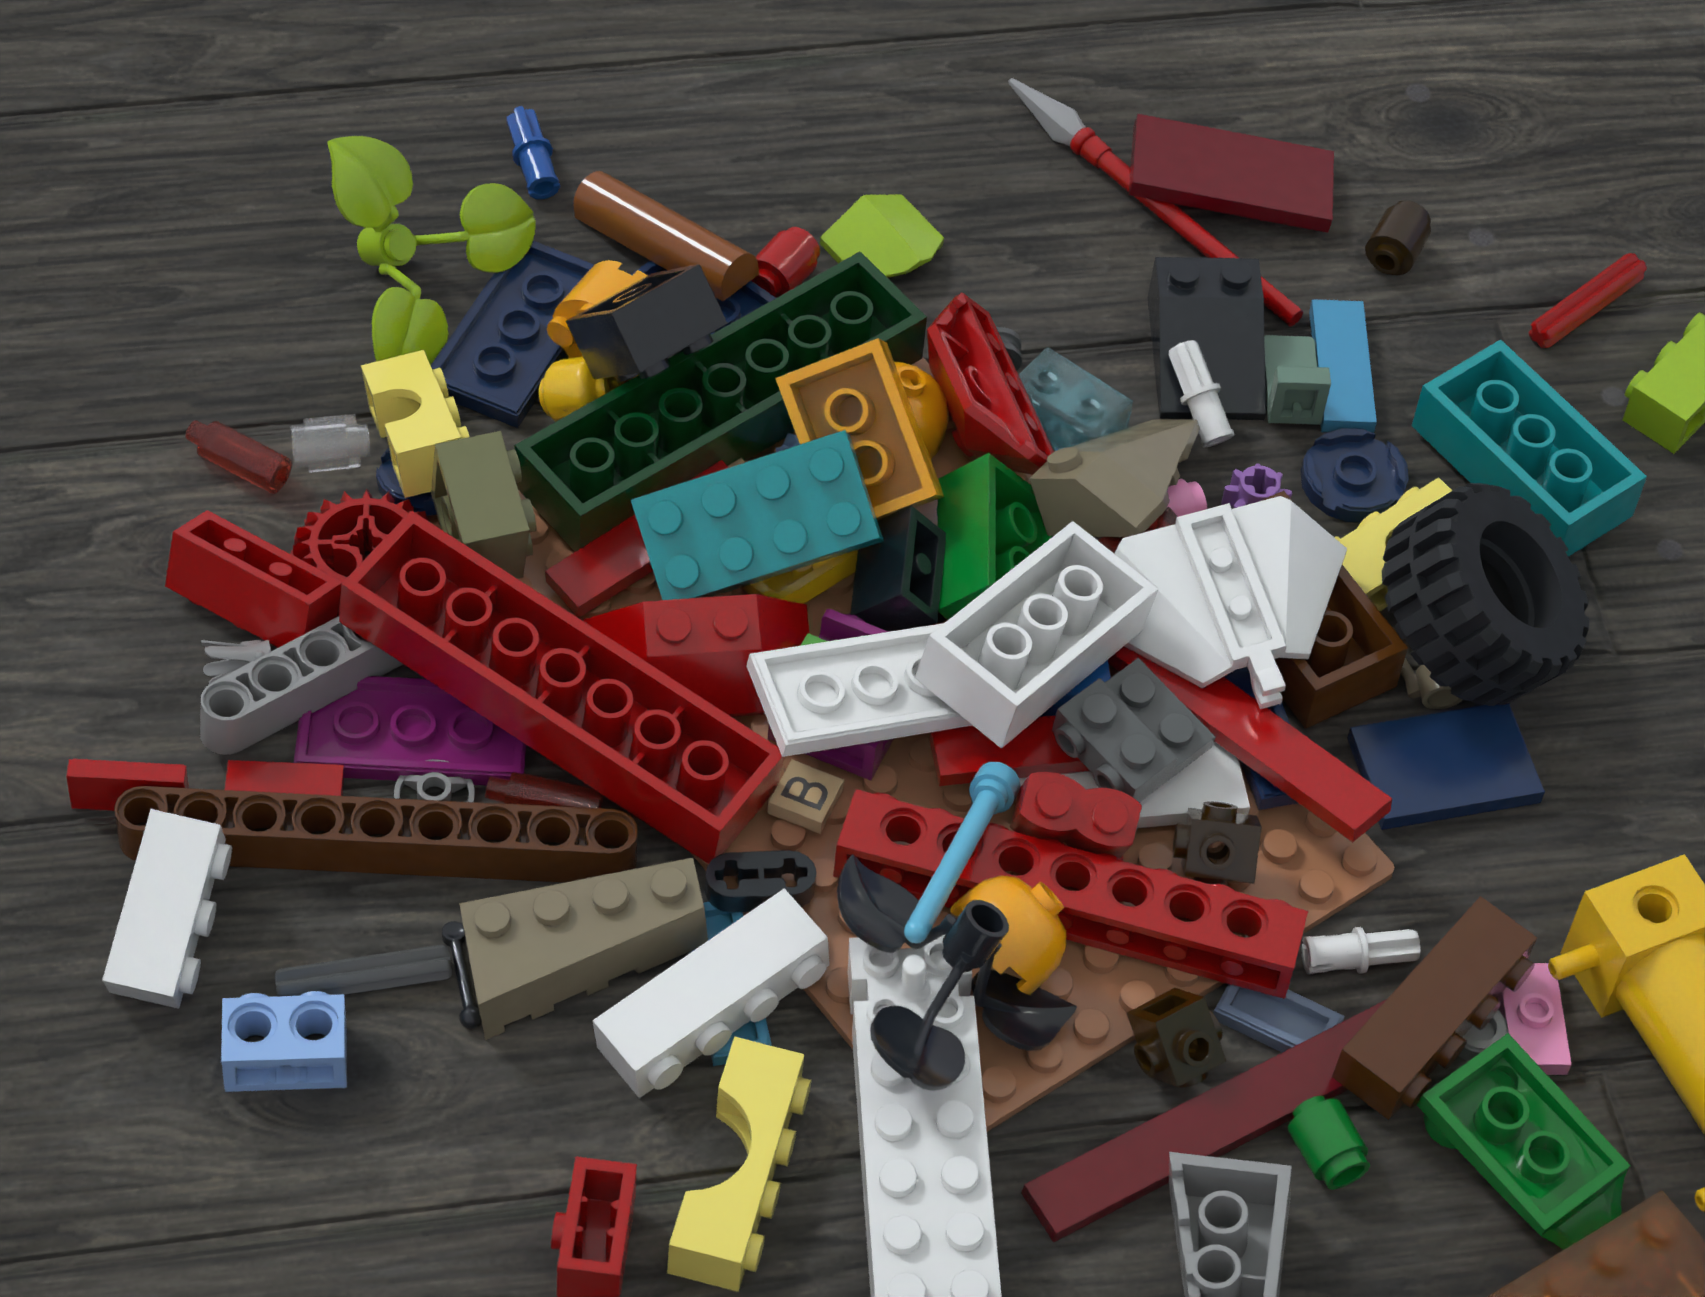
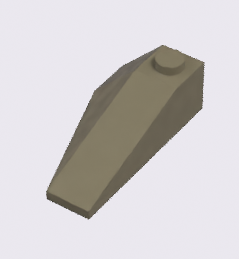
(1114, 481)

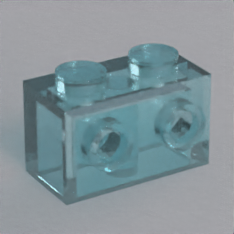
(1072, 401)

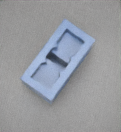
(284, 1056)

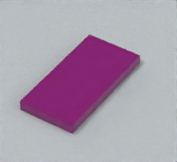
(397, 725)

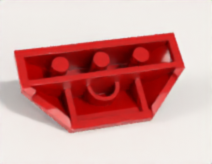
(984, 389)
(708, 641)

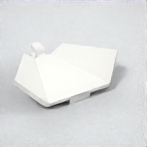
(1235, 591)

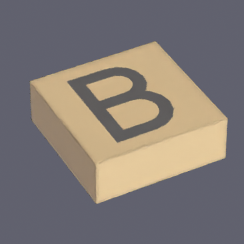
(805, 796)

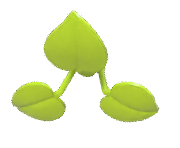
(367, 185)

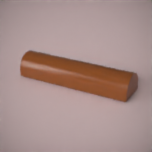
(661, 233)

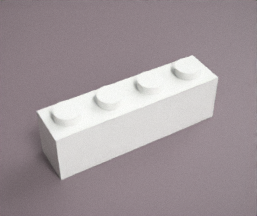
(712, 994)

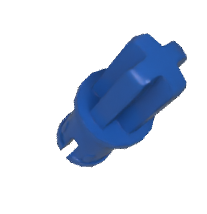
(532, 153)

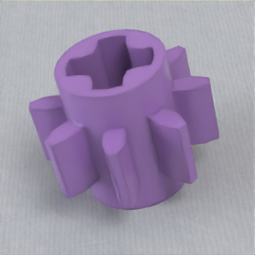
(1252, 486)

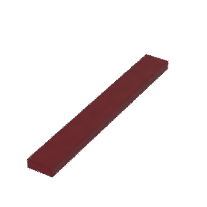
(1201, 1126)

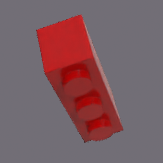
(249, 580)

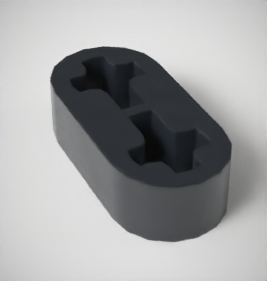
(758, 878)

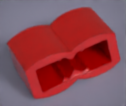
(1082, 818)

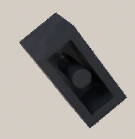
(902, 576)

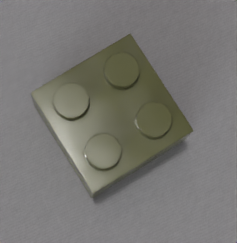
(480, 499)

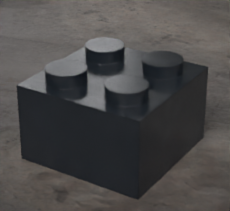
(647, 324)

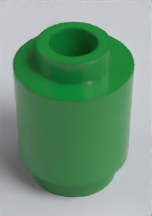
(1329, 1142)

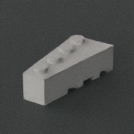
(1229, 1224)

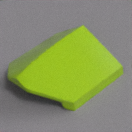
(886, 232)

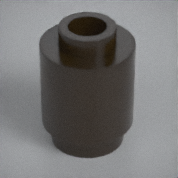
(1399, 238)

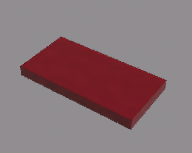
(1232, 173)

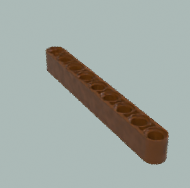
(406, 831)

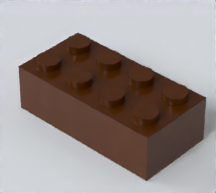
(1350, 660)

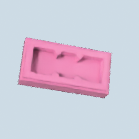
(1537, 1020)

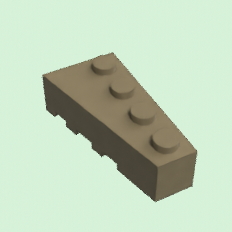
(578, 936)

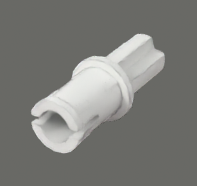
(1200, 393)
(1359, 950)

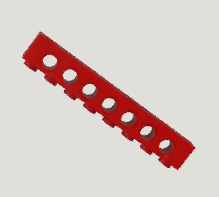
(1093, 913)

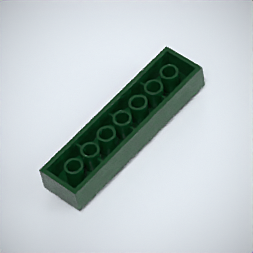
(707, 402)

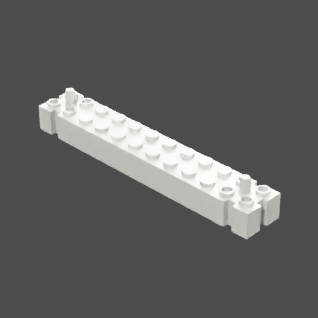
(918, 1146)

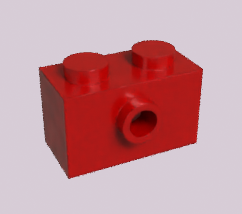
(595, 1229)

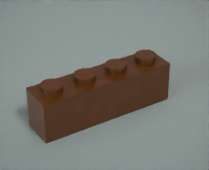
(1435, 1008)

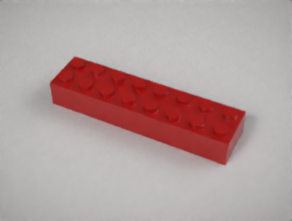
(561, 687)

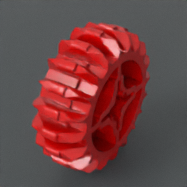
(343, 532)

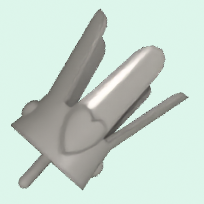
(236, 655)

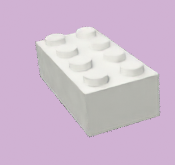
(1036, 634)

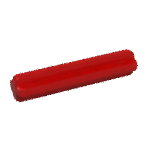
(1587, 300)

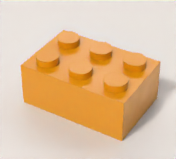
(867, 399)

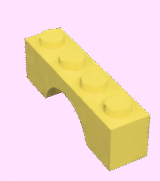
(719, 1224)

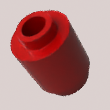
(786, 261)

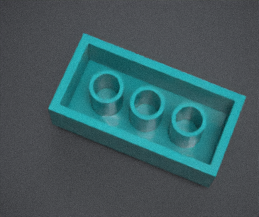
(1518, 433)
(757, 519)

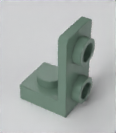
(1293, 382)

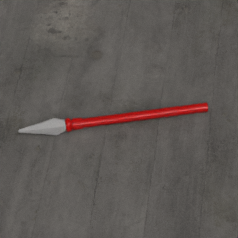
(1067, 128)

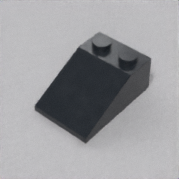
(1223, 311)

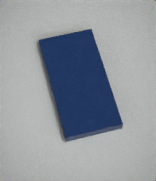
(503, 340)

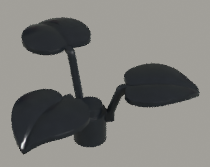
(913, 1046)

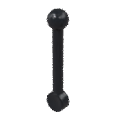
(454, 936)

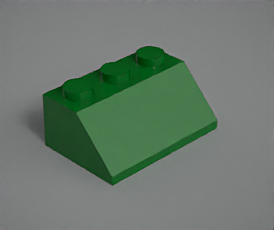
(988, 529)

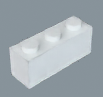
(167, 909)

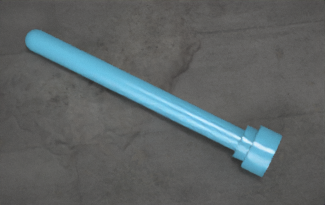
(991, 793)

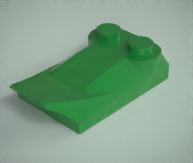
(1528, 1142)

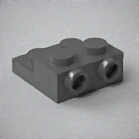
(1131, 731)

